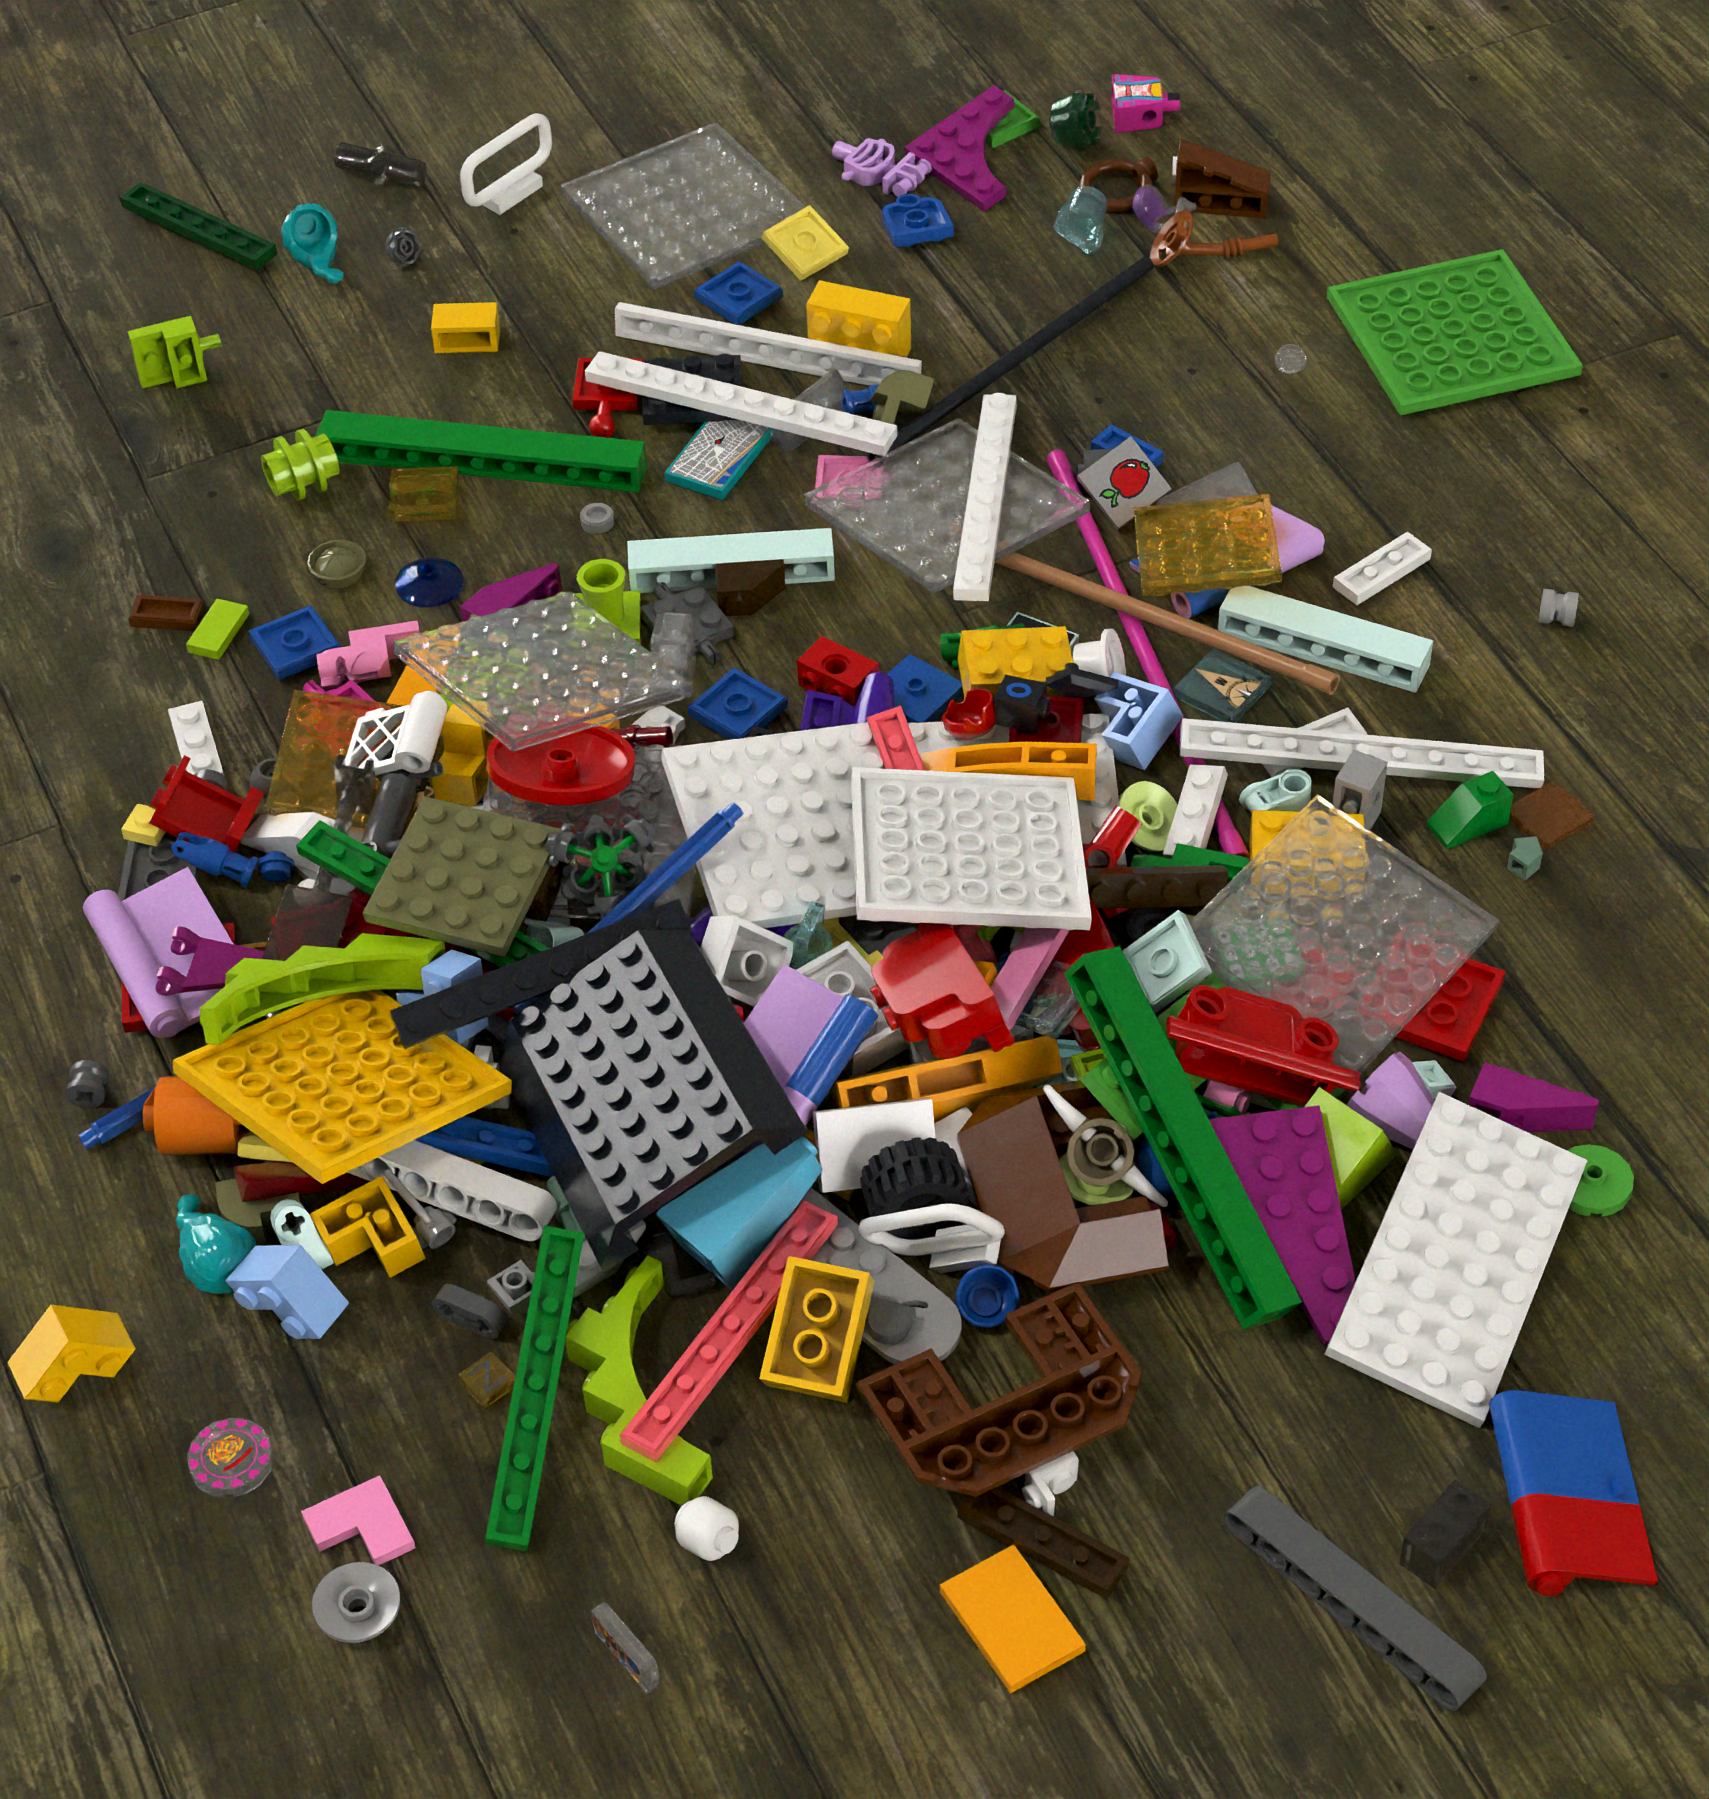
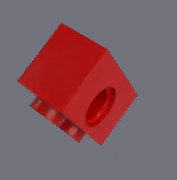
(834, 670)

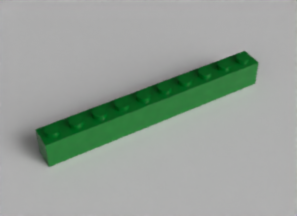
(486, 450)
(1182, 1138)

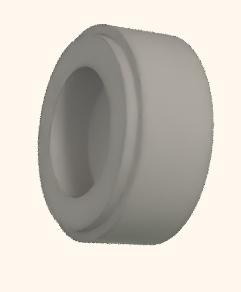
(597, 518)

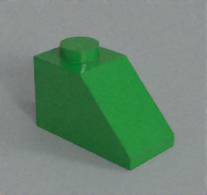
(1472, 810)

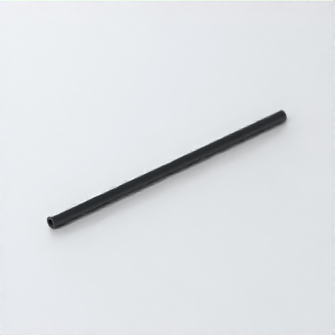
(1019, 354)

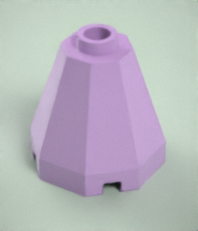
(1395, 1100)

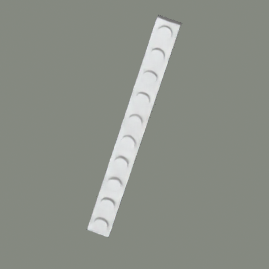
(757, 345)
(742, 403)
(985, 498)
(1332, 749)

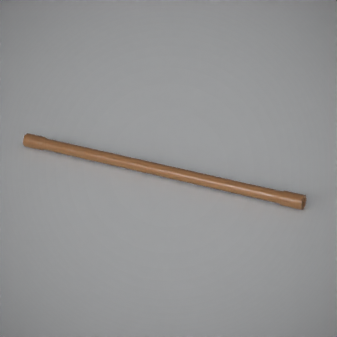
(1306, 673)

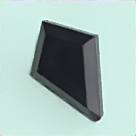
(1080, 683)

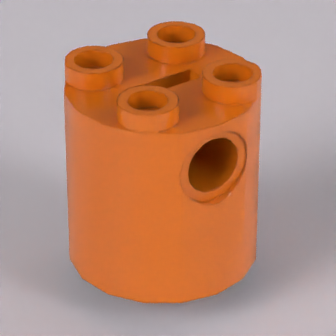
(189, 1121)

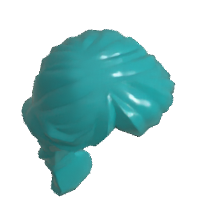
(311, 239)
(210, 1246)

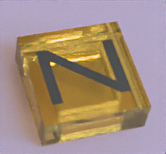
(487, 1379)

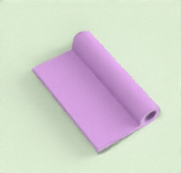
(139, 941)

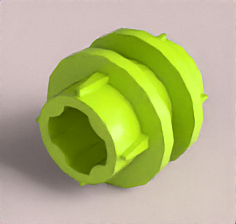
(300, 464)

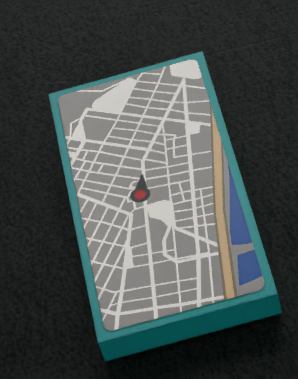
(718, 456)

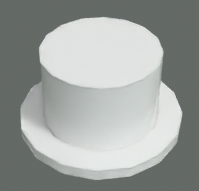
(1101, 656)

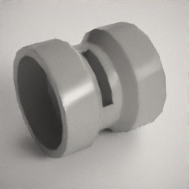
(1558, 607)

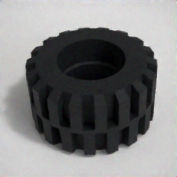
(914, 1177)

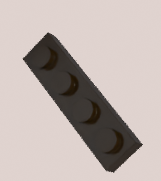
(1155, 886)
(1045, 1539)

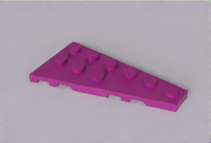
(1293, 1189)

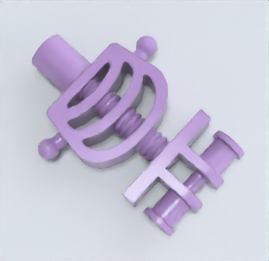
(875, 162)

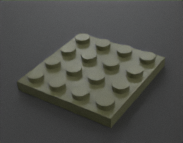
(462, 876)

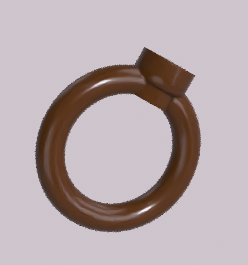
(1142, 173)

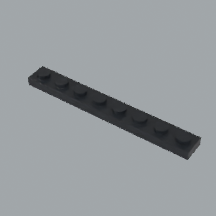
(523, 979)

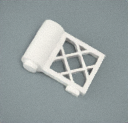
(412, 741)

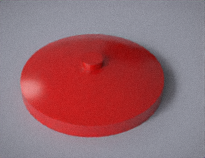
(565, 769)

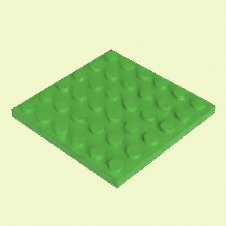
(1453, 332)

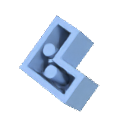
(1139, 719)
(441, 974)
(290, 1285)

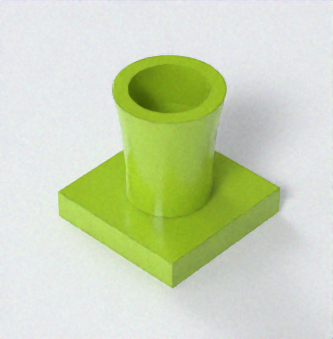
(602, 590)

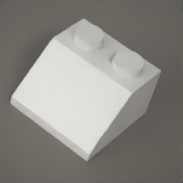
(744, 957)

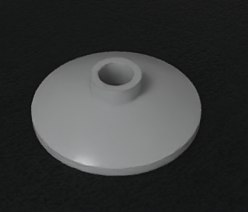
(351, 1587)

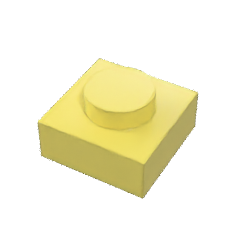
(138, 827)

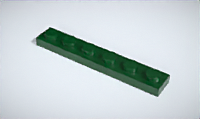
(198, 225)

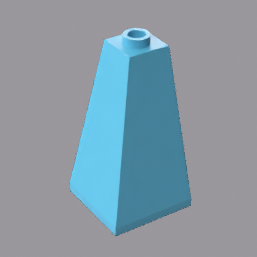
(741, 1208)

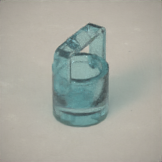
(1082, 219)
(809, 937)

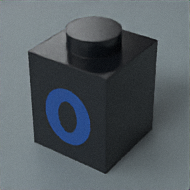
(1021, 703)

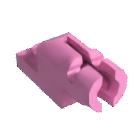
(366, 657)

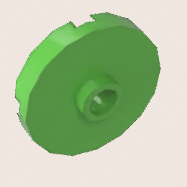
(1609, 1189)

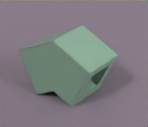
(1525, 857)

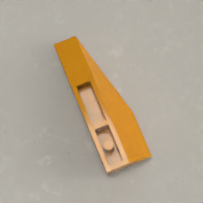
(1022, 758)
(955, 1080)

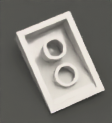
(849, 973)

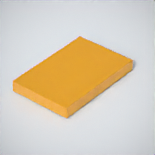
(1012, 1618)

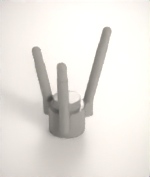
(433, 1225)

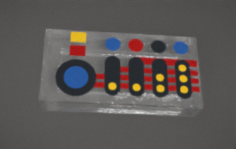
(625, 1647)

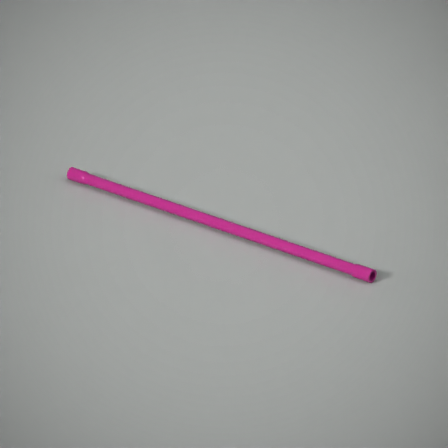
(1062, 471)

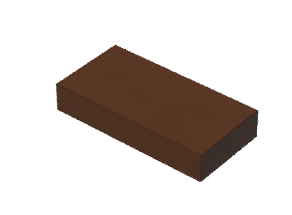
(166, 613)

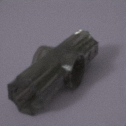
(380, 164)

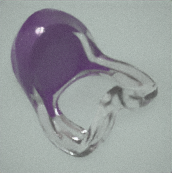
(1151, 206)

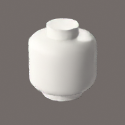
(706, 1528)

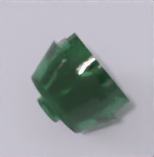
(1074, 120)

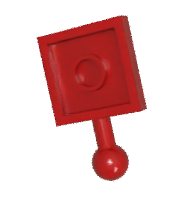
(602, 398)

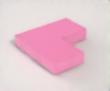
(362, 1511)

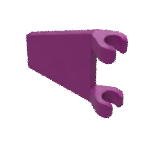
(208, 964)

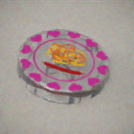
(230, 1457)

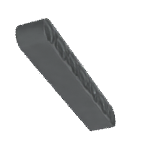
(1355, 1598)

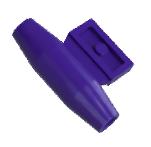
(828, 710)

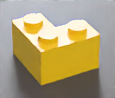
(463, 760)
(368, 1220)
(67, 1345)

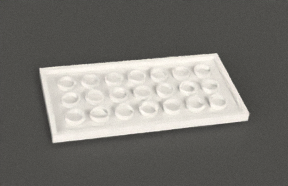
(1457, 1259)

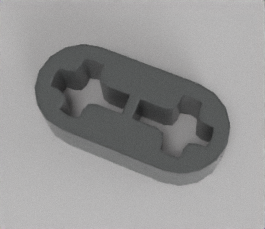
(470, 1311)

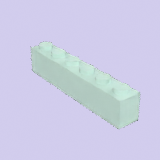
(692, 560)
(1326, 637)

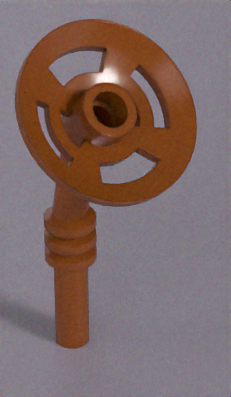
(1177, 242)

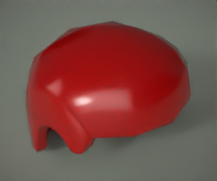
(972, 716)

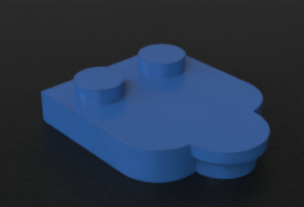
(916, 220)

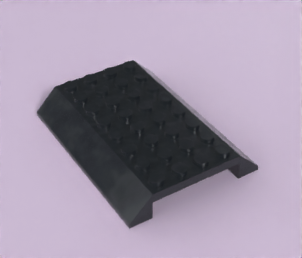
(640, 1083)

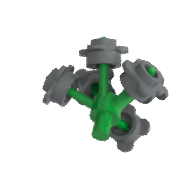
(599, 843)

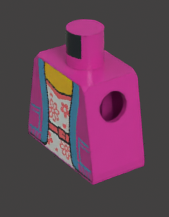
(1139, 102)

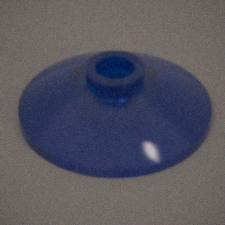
(429, 582)

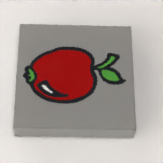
(1123, 482)

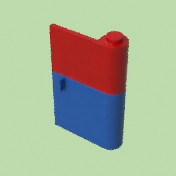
(1570, 1490)

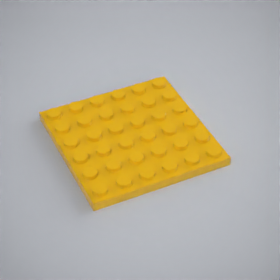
(337, 1084)

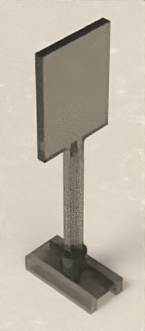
(314, 913)

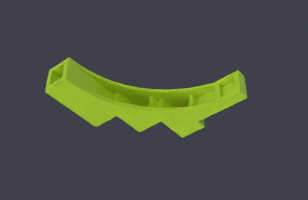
(315, 972)
(612, 1393)

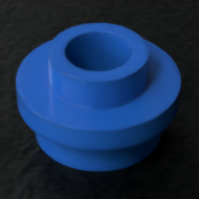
(275, 867)

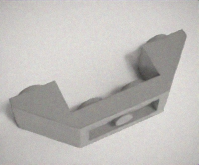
(515, 1283)

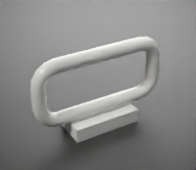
(518, 182)
(952, 1247)

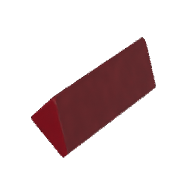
(284, 1178)

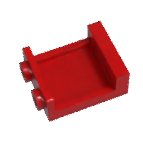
(202, 807)

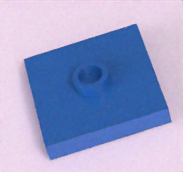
(738, 293)
(293, 641)
(923, 689)
(737, 705)

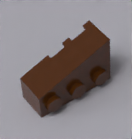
(1220, 182)

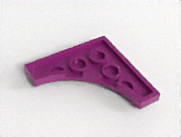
(958, 148)

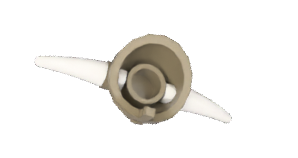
(1101, 1150)

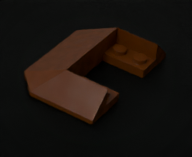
(1019, 1181)
(1080, 1398)

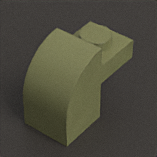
(901, 392)
(251, 1215)

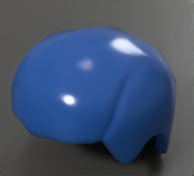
(986, 1296)

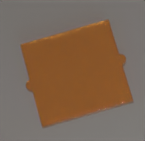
(1550, 814)

